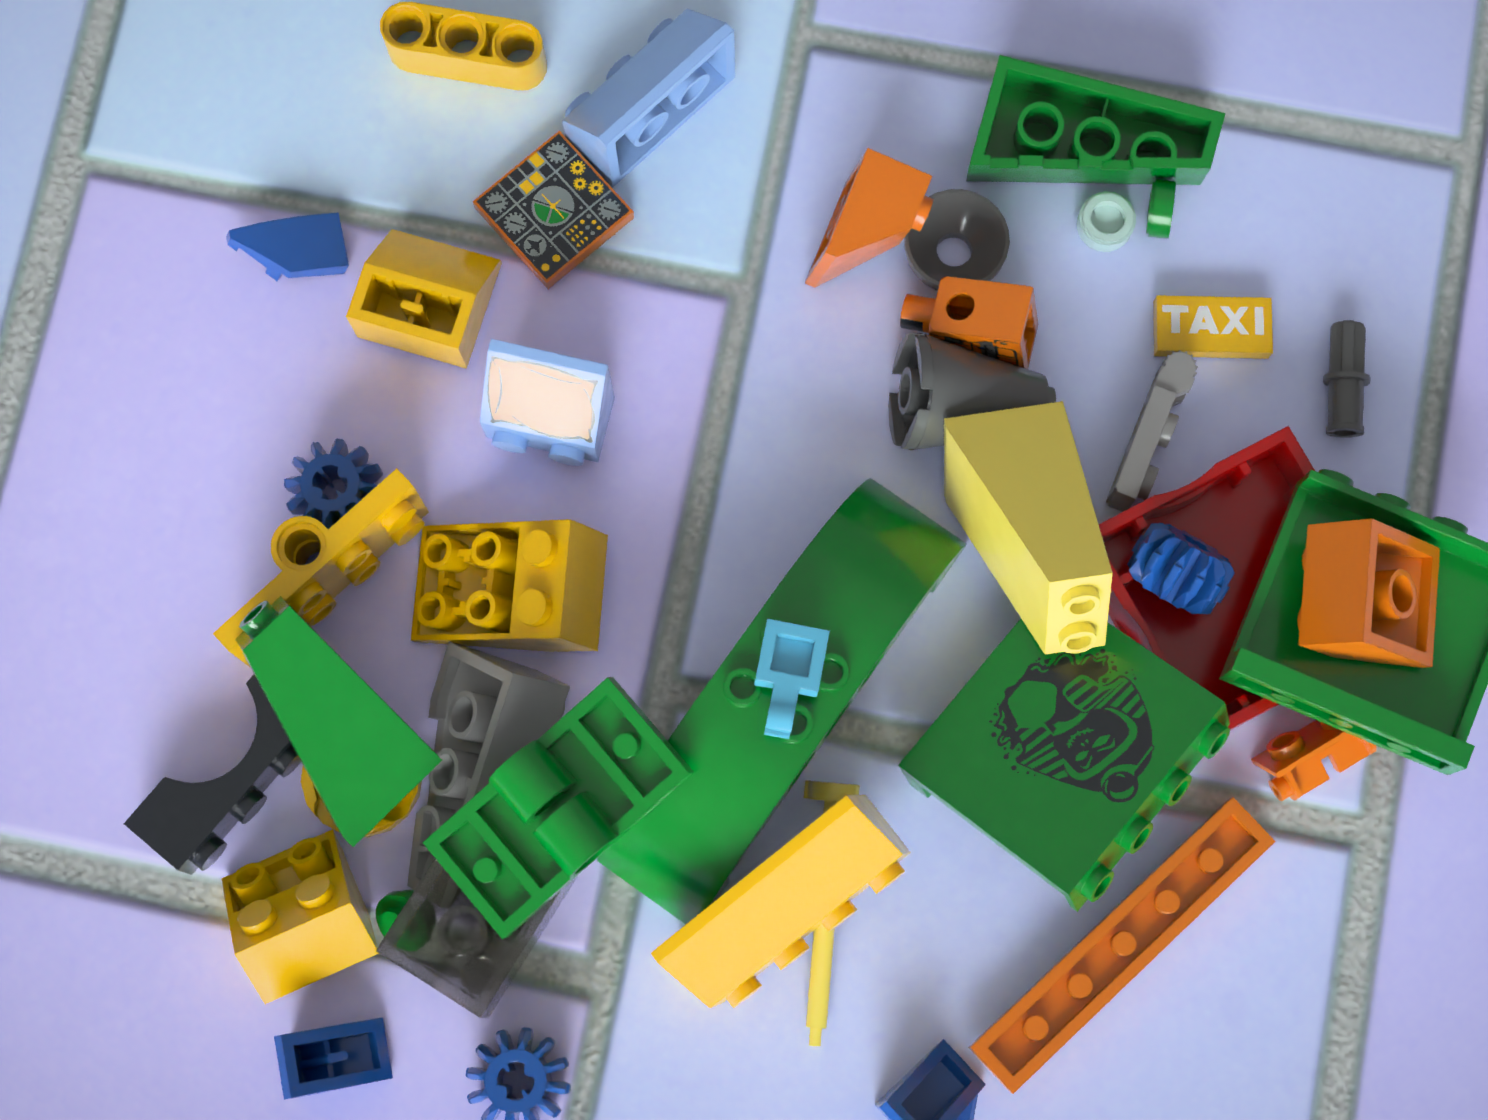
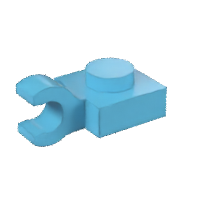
(790, 665)

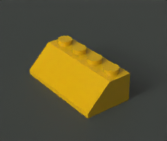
(783, 902)

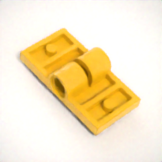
(346, 555)

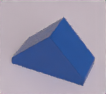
(332, 1058)

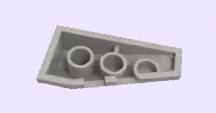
(484, 717)

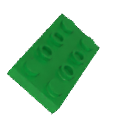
(557, 807)

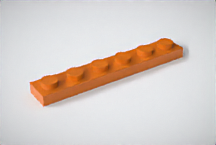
(1121, 945)

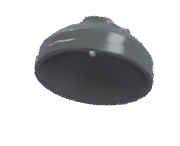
(961, 216)

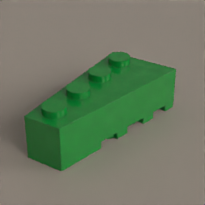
(1085, 130)

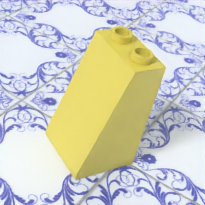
(1032, 520)

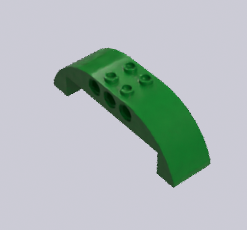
(862, 585)

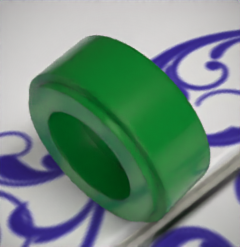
(1160, 208)

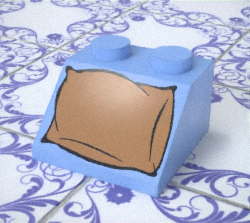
(545, 402)

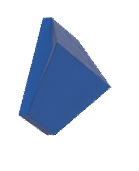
(934, 1089)

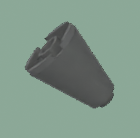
(950, 382)

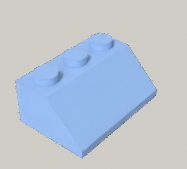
(651, 93)

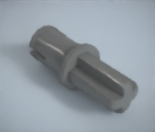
(1346, 379)

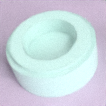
(1106, 221)

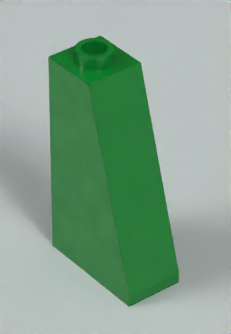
(341, 729)

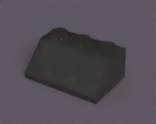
(455, 948)

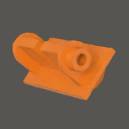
(1297, 758)

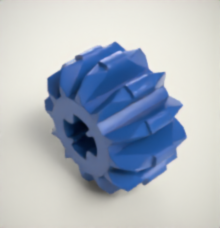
(324, 469)
(1180, 568)
(535, 1066)

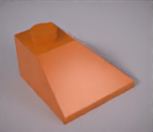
(872, 215)

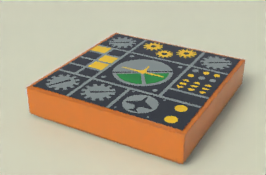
(553, 209)

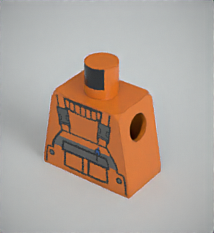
(978, 316)

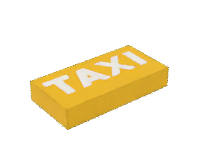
(1213, 326)

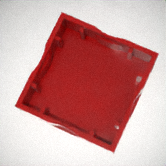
(1237, 513)

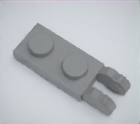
(1153, 428)

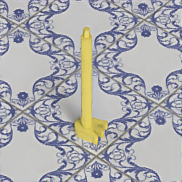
(822, 939)

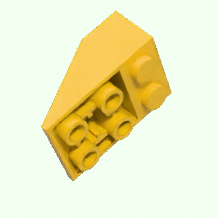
(511, 585)

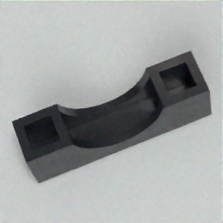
(191, 819)

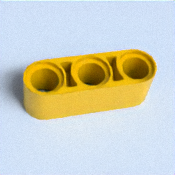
(445, 27)

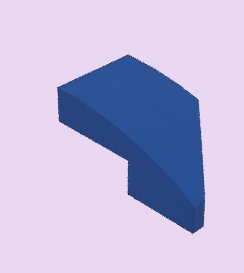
(295, 245)

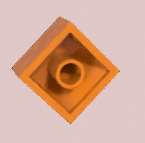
(1369, 593)

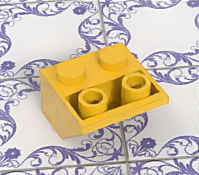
(423, 297)
(297, 917)

